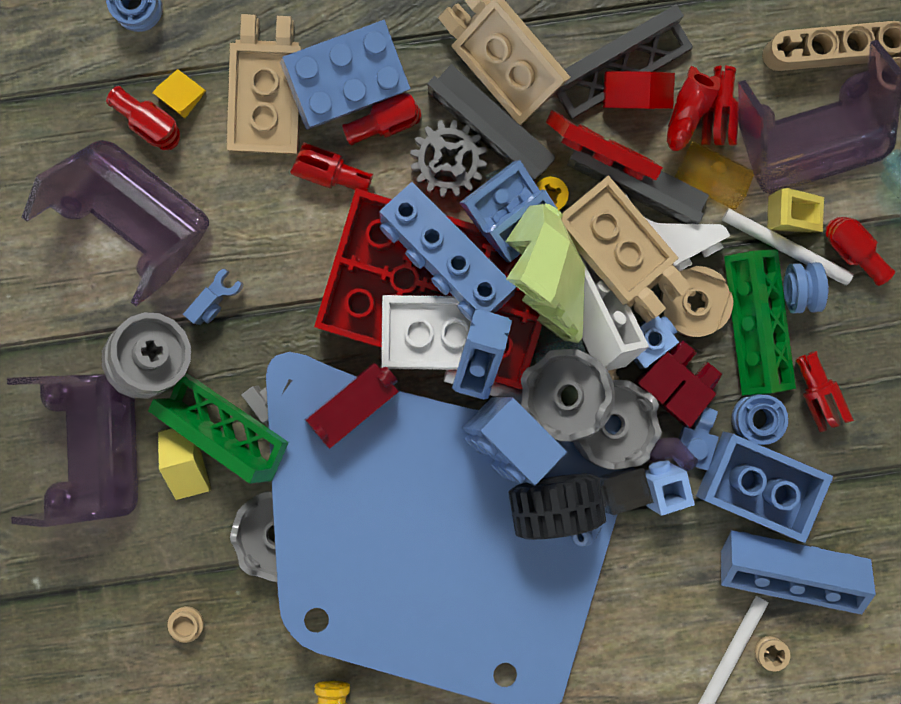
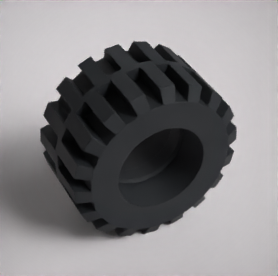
(557, 506)

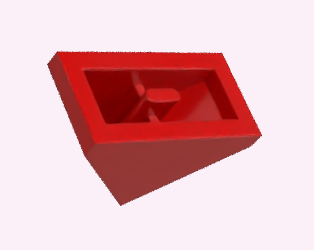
(639, 89)

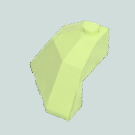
(549, 271)

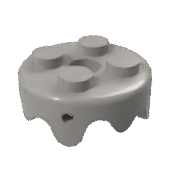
(550, 376)
(637, 432)
(251, 538)

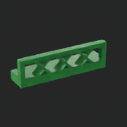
(756, 322)
(220, 442)

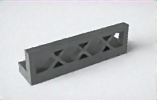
(622, 47)
(488, 120)
(664, 195)

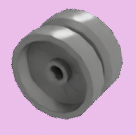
(152, 374)

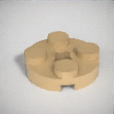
(714, 294)

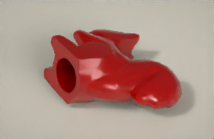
(691, 104)

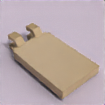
(505, 56)
(259, 97)
(624, 249)

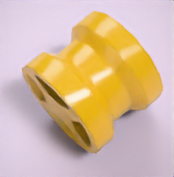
(560, 196)
(332, 692)

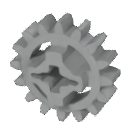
(439, 146)

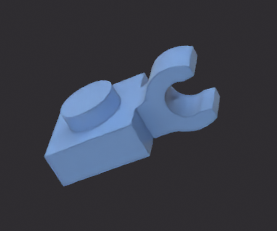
(206, 304)
(699, 440)

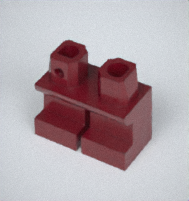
(677, 387)

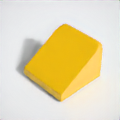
(179, 93)

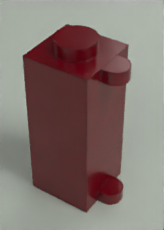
(352, 404)

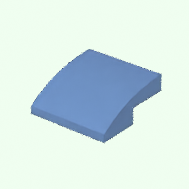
(501, 204)

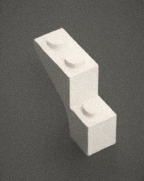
(691, 239)

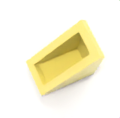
(795, 211)
(181, 465)

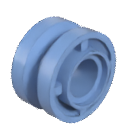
(138, 19)
(805, 287)
(775, 423)

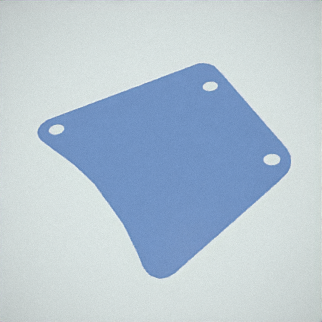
(418, 546)

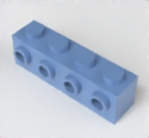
(445, 252)
(797, 572)

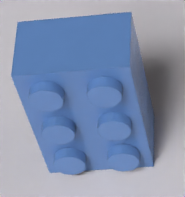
(344, 74)
(514, 440)
(764, 486)

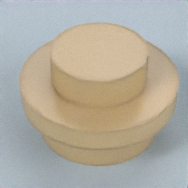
(185, 624)

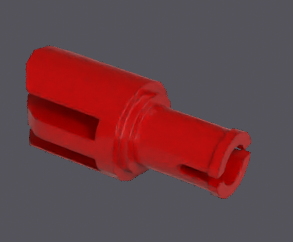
(722, 107)
(145, 119)
(385, 119)
(328, 169)
(858, 248)
(820, 388)

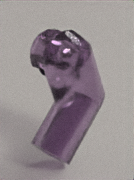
(674, 449)

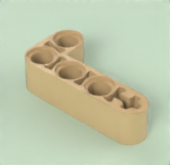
(834, 44)

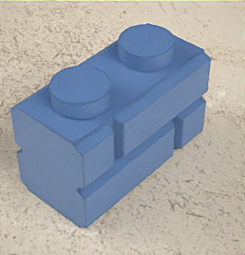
(482, 354)

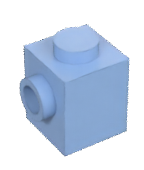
(660, 338)
(668, 488)

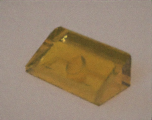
(715, 175)

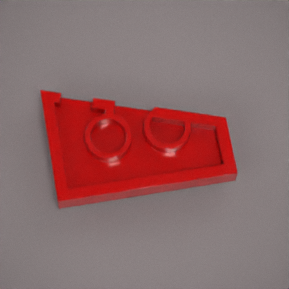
(604, 151)

